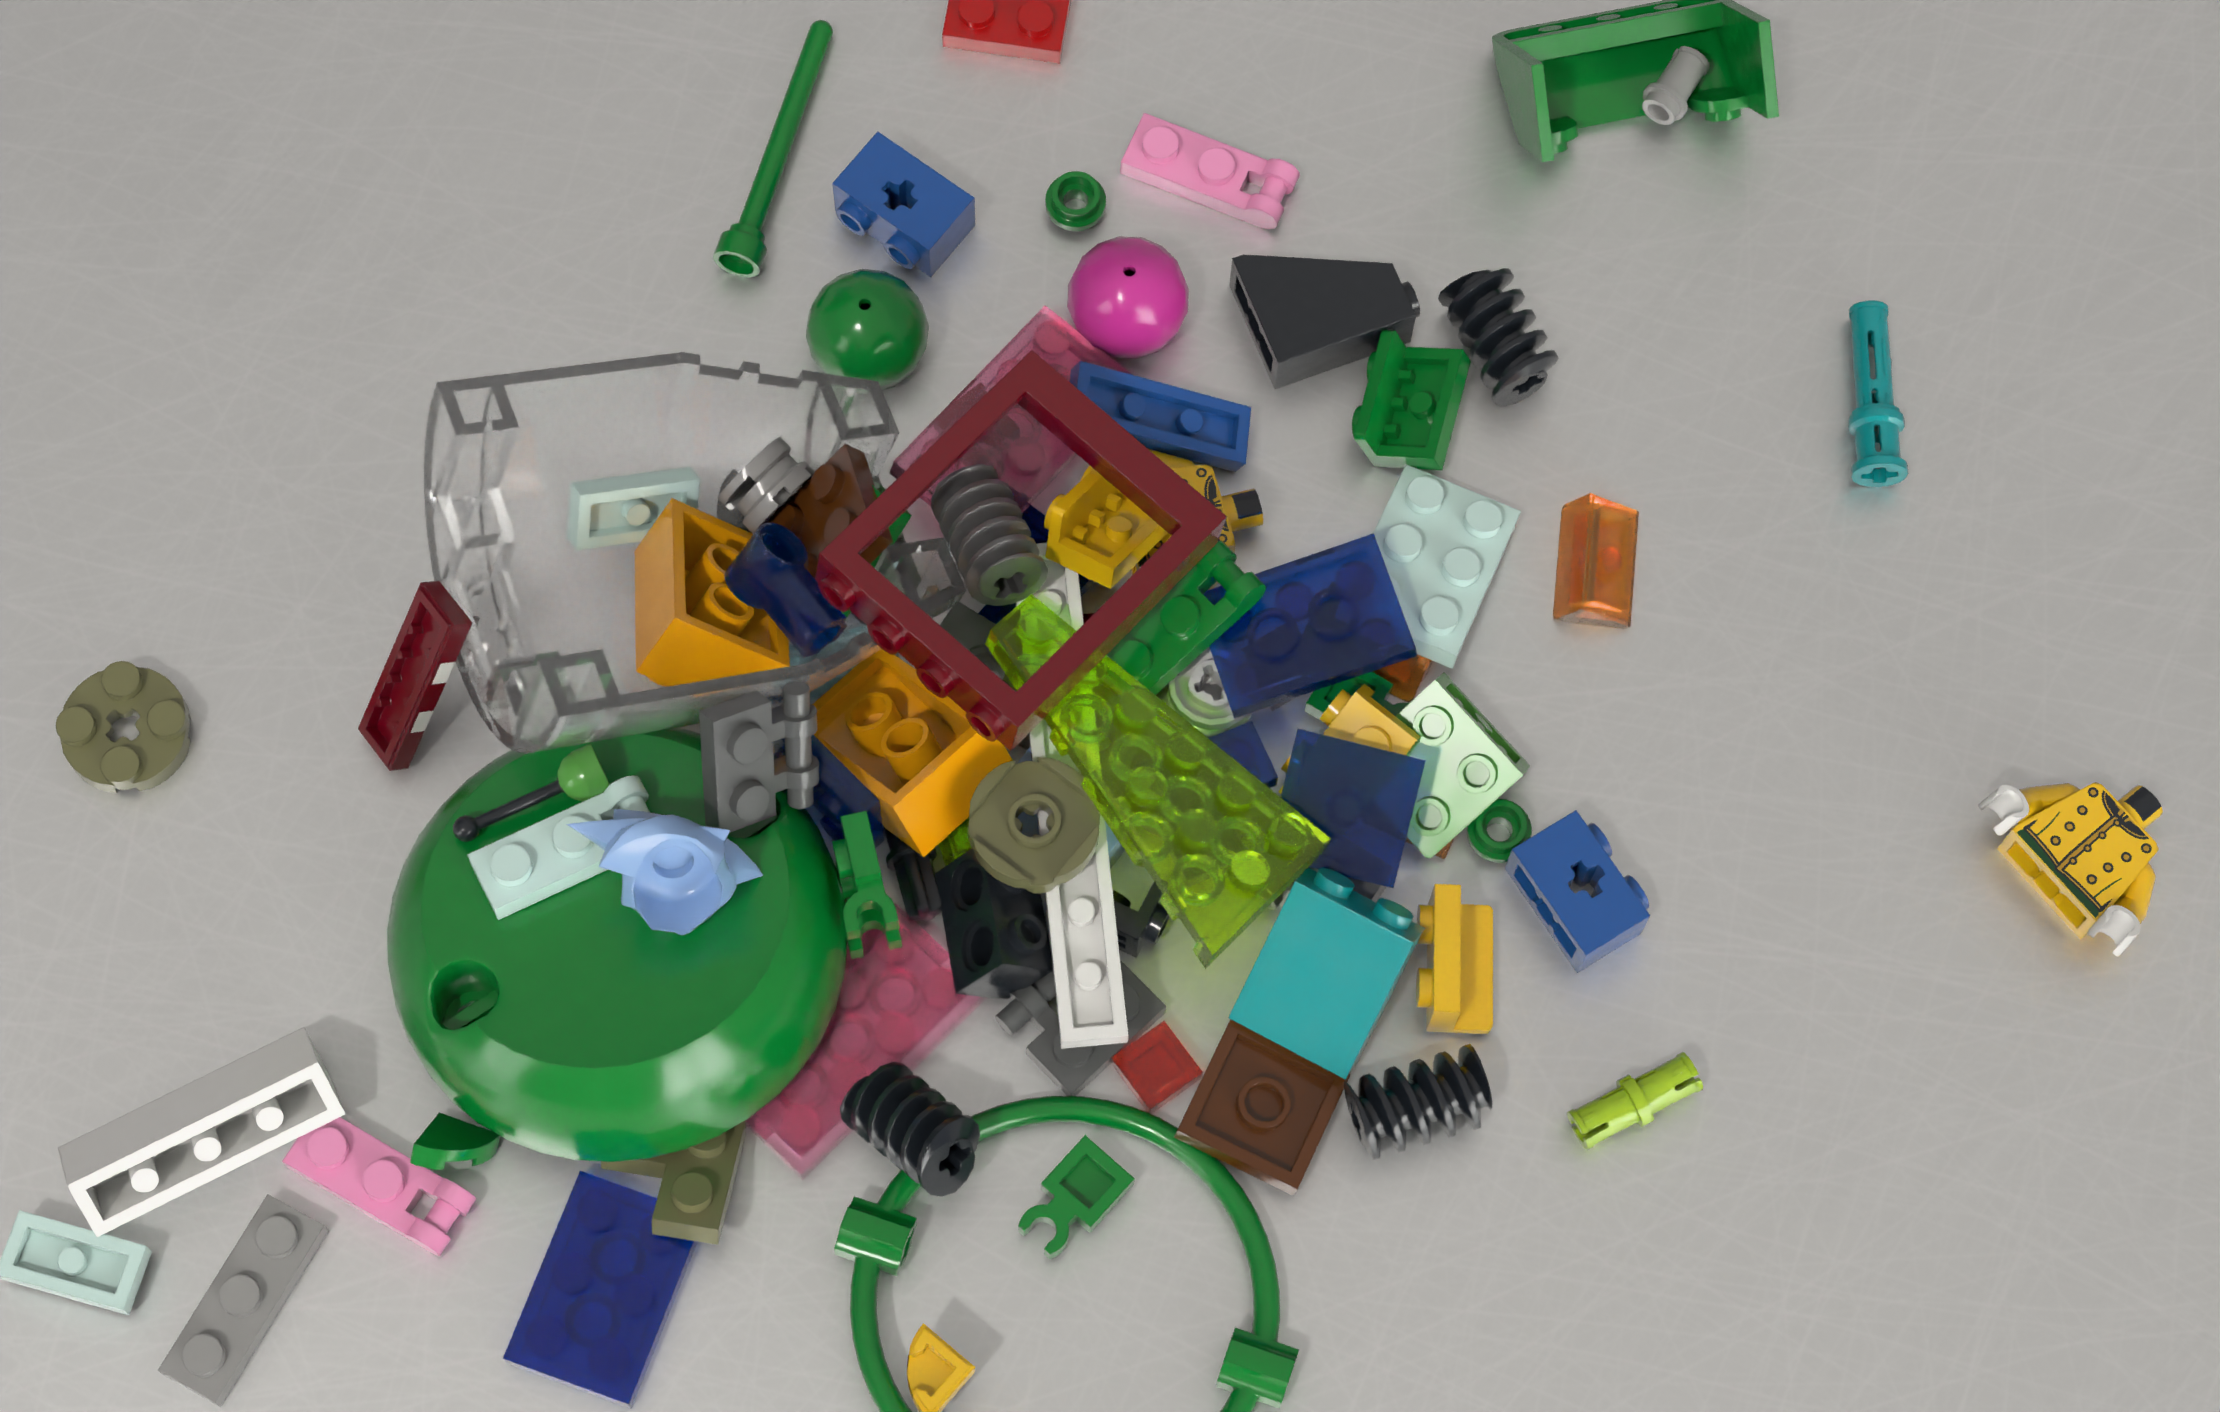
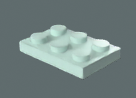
(1441, 557)

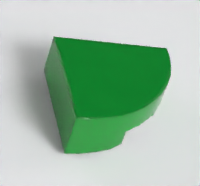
(452, 1141)

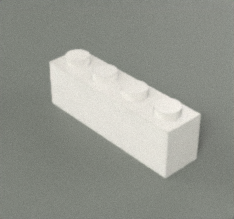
(199, 1132)

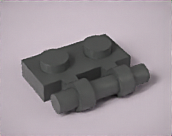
(740, 761)
(1075, 1067)

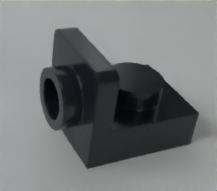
(1142, 925)

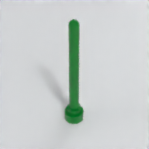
(742, 247)

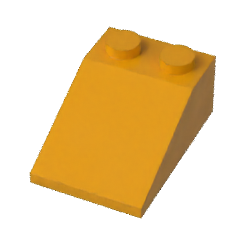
(906, 748)

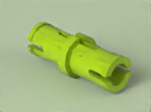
(1635, 1100)

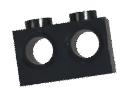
(991, 931)

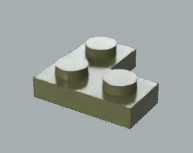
(693, 1186)

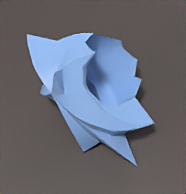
(670, 866)

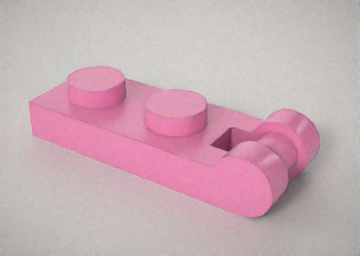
(1208, 171)
(379, 1182)

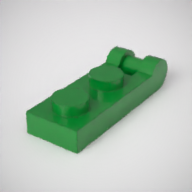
(1186, 621)

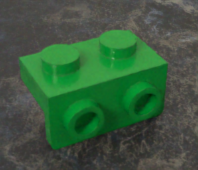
(1409, 403)

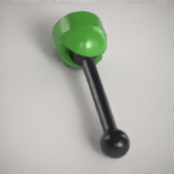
(578, 777)

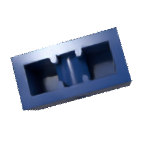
(876, 199)
(1579, 923)

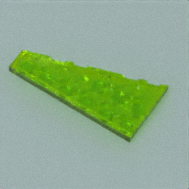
(1168, 793)

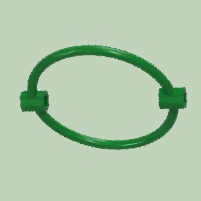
(881, 1237)

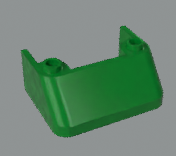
(1600, 63)

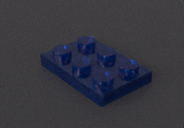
(1312, 628)
(600, 1293)

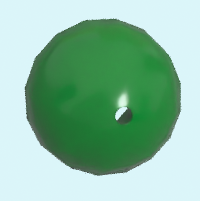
(867, 327)

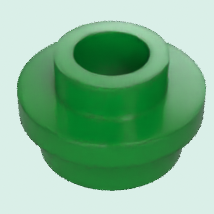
(1075, 186)
(1504, 813)

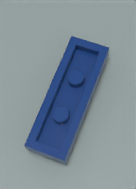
(1169, 416)

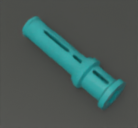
(1875, 414)

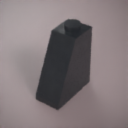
(1319, 311)

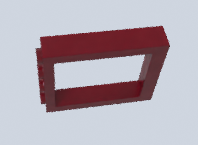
(940, 659)

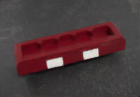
(414, 675)

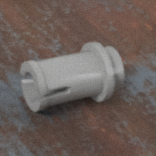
(1669, 95)

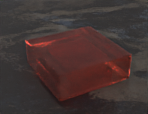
(1156, 1067)

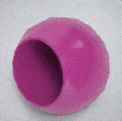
(1128, 297)

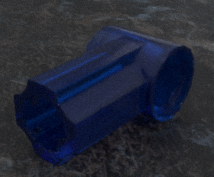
(773, 578)

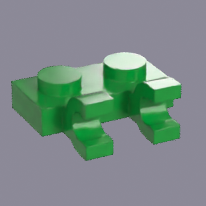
(863, 886)

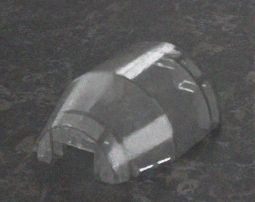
(557, 623)

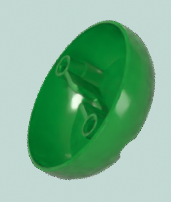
(580, 1018)

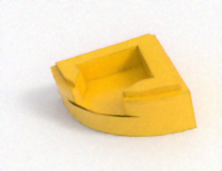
(935, 1371)

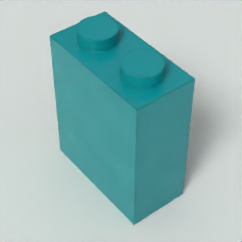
(1327, 970)

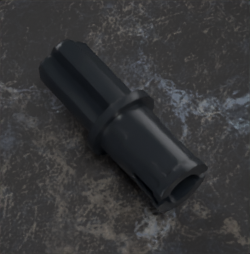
(915, 879)

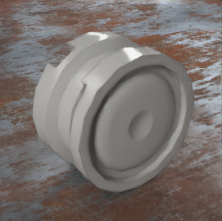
(765, 484)

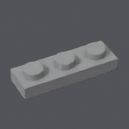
(243, 1300)

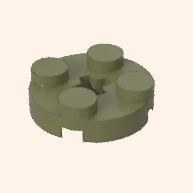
(121, 693)
(1034, 861)

